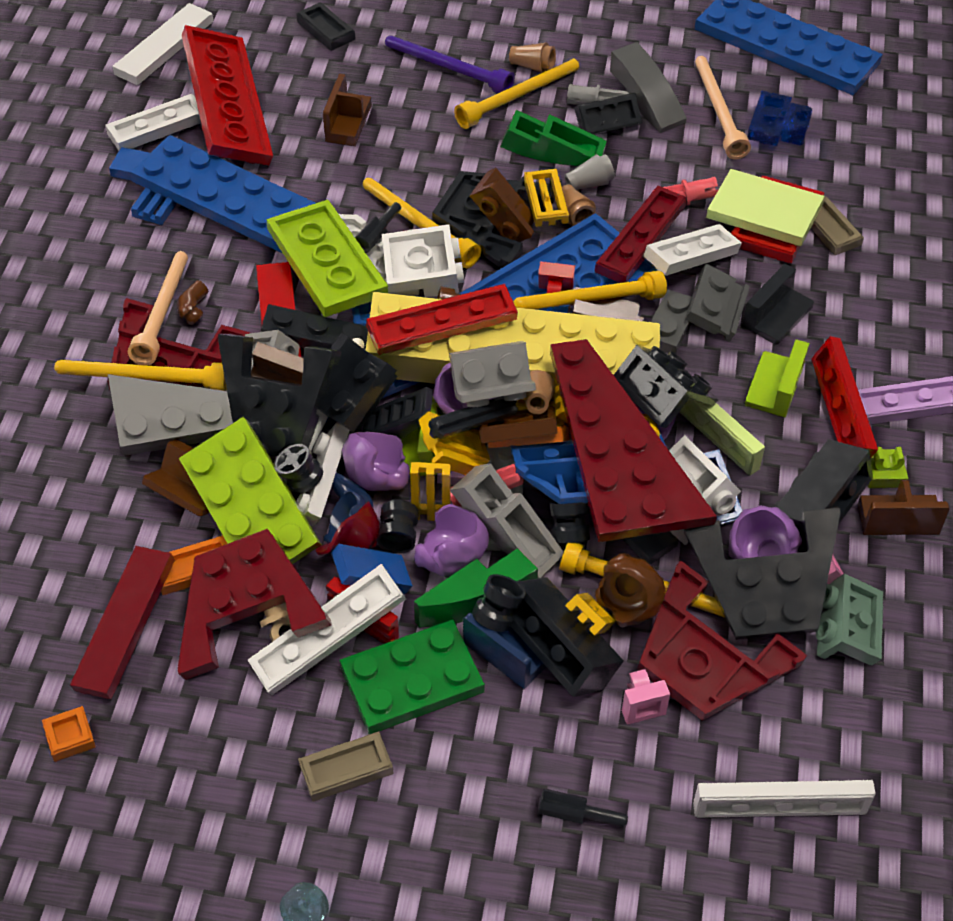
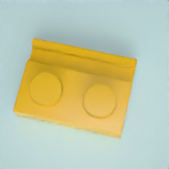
(460, 450)

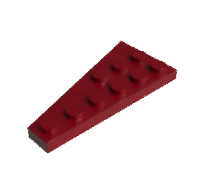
(623, 463)

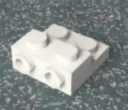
(422, 260)
(706, 477)

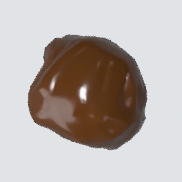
(630, 590)

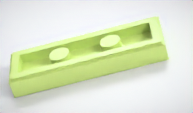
(725, 434)

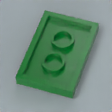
(411, 676)

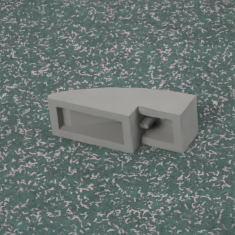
(507, 517)

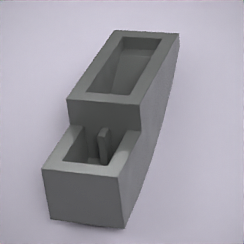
(653, 92)

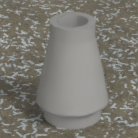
(592, 173)

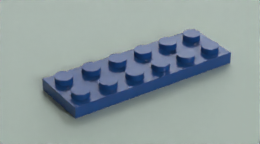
(790, 43)
(216, 188)

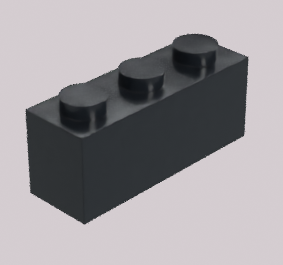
(829, 481)
(561, 641)

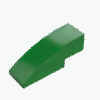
(550, 141)
(460, 592)

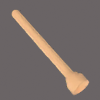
(735, 142)
(145, 345)

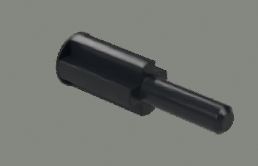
(371, 233)
(574, 809)

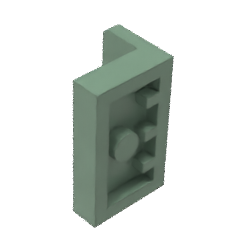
(851, 620)

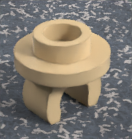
(277, 617)

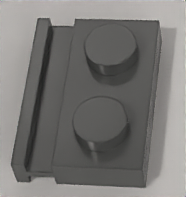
(717, 302)

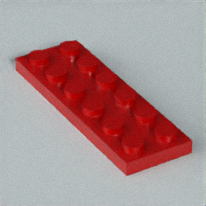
(226, 96)

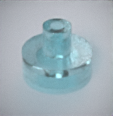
(304, 903)

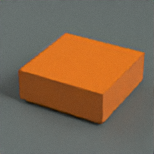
(68, 733)

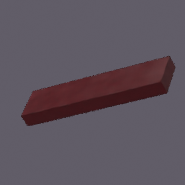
(644, 228)
(122, 623)

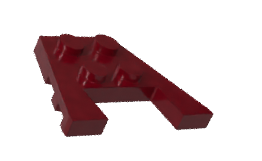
(170, 353)
(237, 584)
(701, 665)

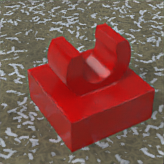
(556, 277)

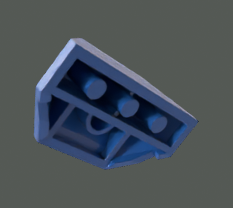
(552, 470)

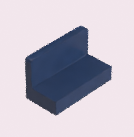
(503, 651)

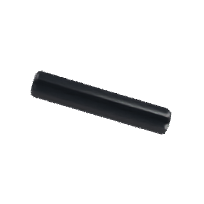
(471, 418)

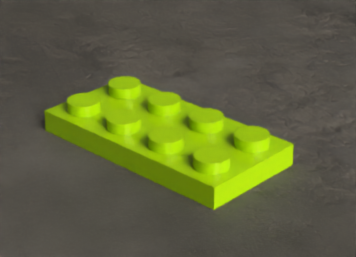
(326, 257)
(247, 491)

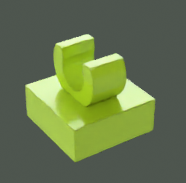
(888, 468)

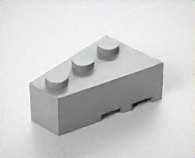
(159, 412)

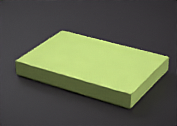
(765, 207)

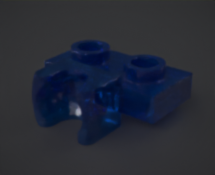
(779, 118)

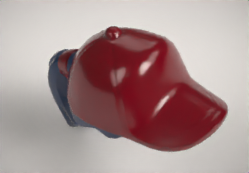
(352, 519)

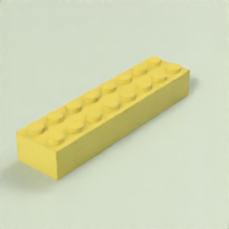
(609, 337)

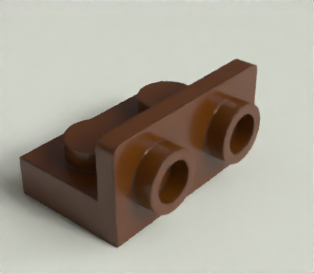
(503, 206)

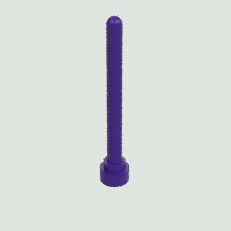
(497, 79)

